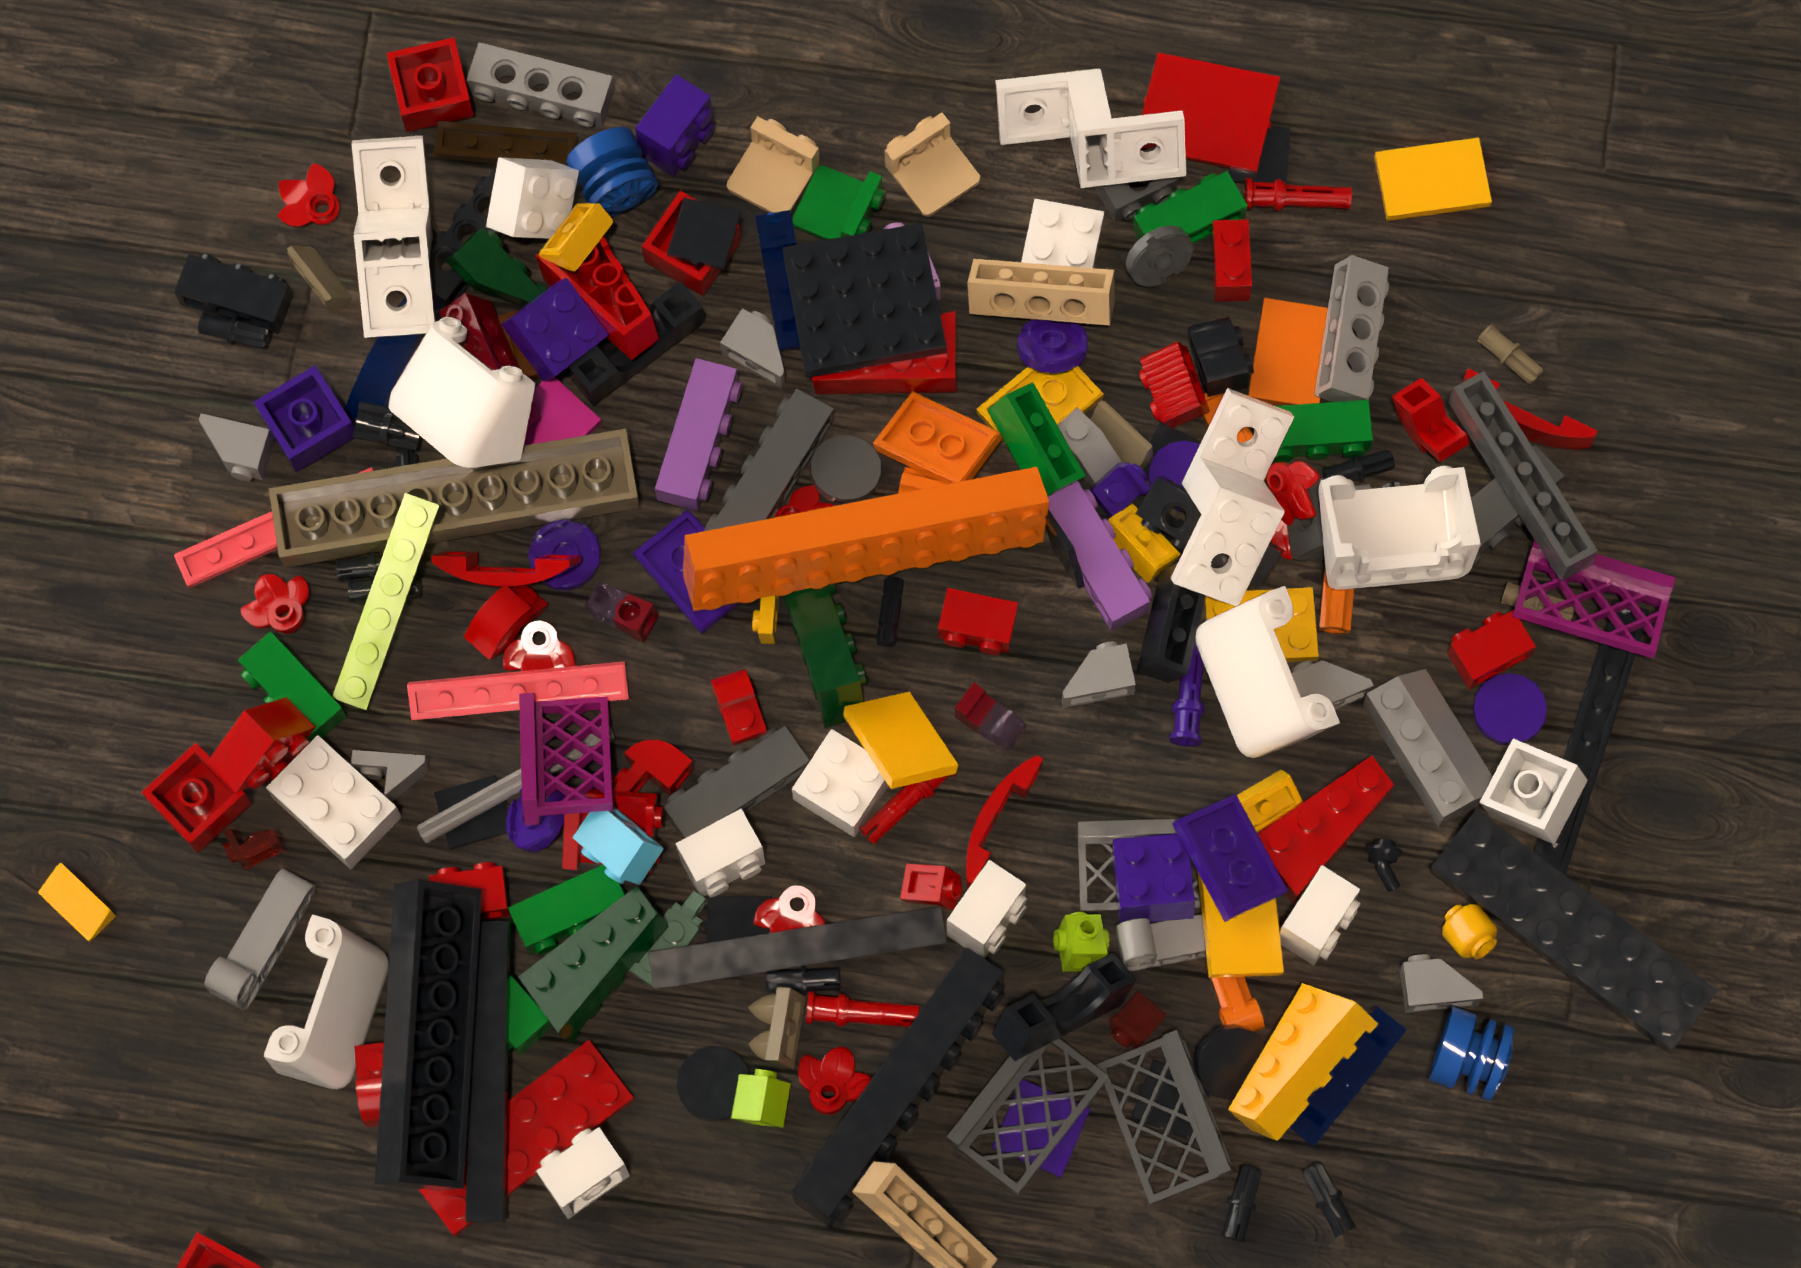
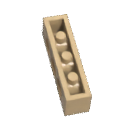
(1041, 291)
(920, 1219)

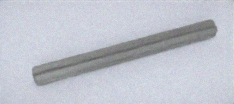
(489, 797)

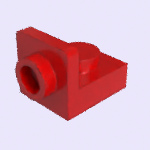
(931, 886)

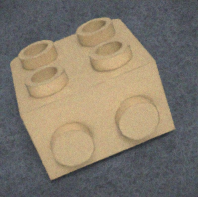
(930, 165)
(774, 167)

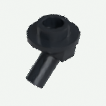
(1383, 854)

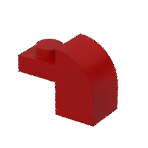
(1426, 421)
(502, 618)
(738, 706)
(654, 762)
(368, 1083)

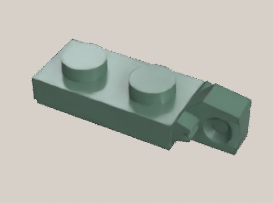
(682, 931)

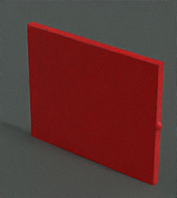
(1222, 109)

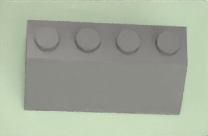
(1429, 745)

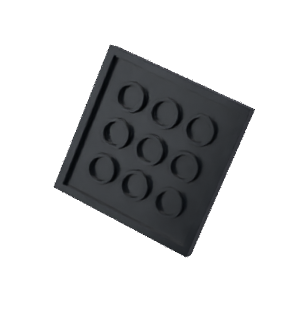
(864, 300)

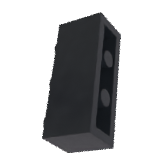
(233, 292)
(1170, 630)

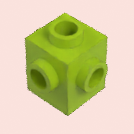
(1080, 941)

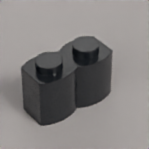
(1219, 356)

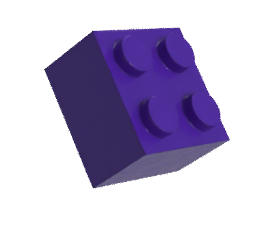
(675, 126)
(555, 329)
(305, 418)
(1153, 878)

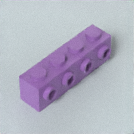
(697, 435)
(1102, 564)

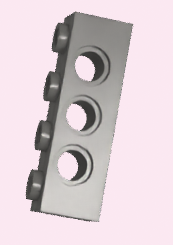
(493, 63)
(1334, 377)

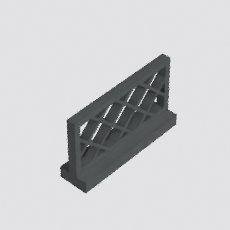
(1103, 834)
(996, 1096)
(1197, 1108)

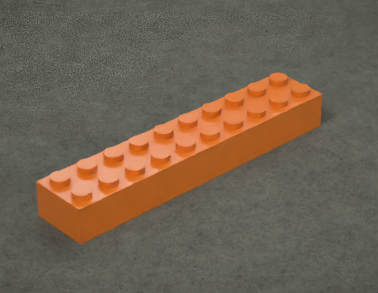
(864, 539)

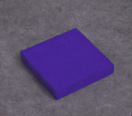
(1038, 1138)

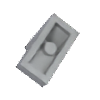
(399, 768)

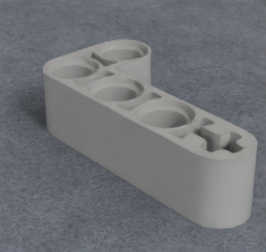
(261, 941)
(1160, 943)

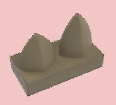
(785, 1015)

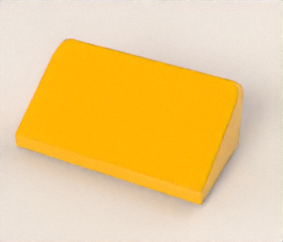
(577, 236)
(1147, 549)
(1270, 800)
(76, 903)

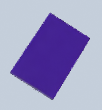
(664, 559)
(1230, 857)

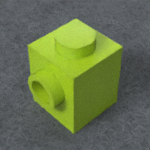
(761, 1099)

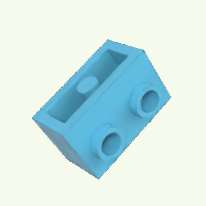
(618, 845)

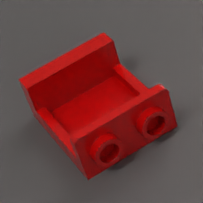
(637, 806)

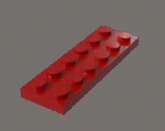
(545, 1118)

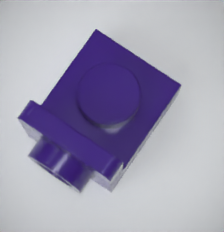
(1120, 487)

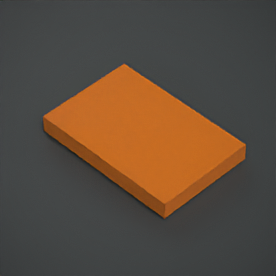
(1288, 353)
(936, 440)

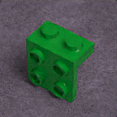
(838, 204)

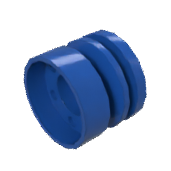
(613, 170)
(1472, 1054)

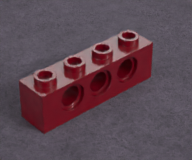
(484, 335)

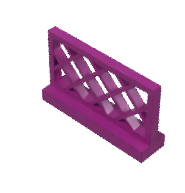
(1604, 575)
(535, 766)

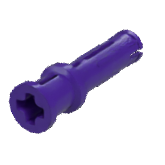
(1188, 707)

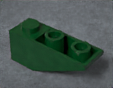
(491, 270)

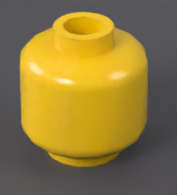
(1469, 931)

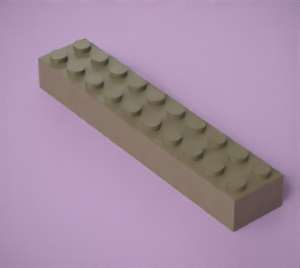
(547, 485)

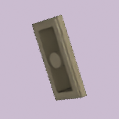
(319, 277)
(1124, 439)

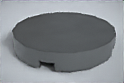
(1159, 255)
(845, 469)

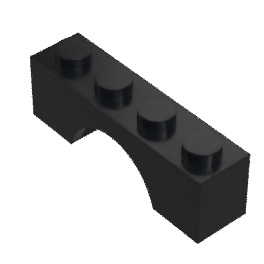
(607, 367)
(1092, 994)

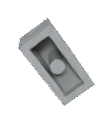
(754, 346)
(1088, 445)
(240, 446)
(1101, 677)
(1333, 682)
(1435, 986)

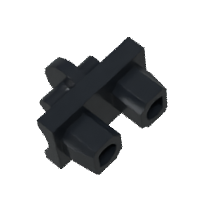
(381, 425)

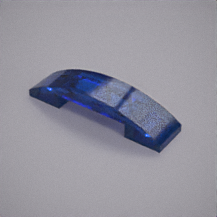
(775, 232)
(383, 368)
(1348, 1078)

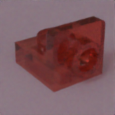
(255, 850)
(1136, 1022)

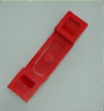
(1569, 435)
(465, 566)
(1019, 782)

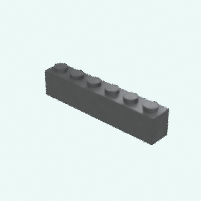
(778, 463)
(1522, 476)

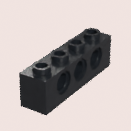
(467, 219)
(1155, 514)

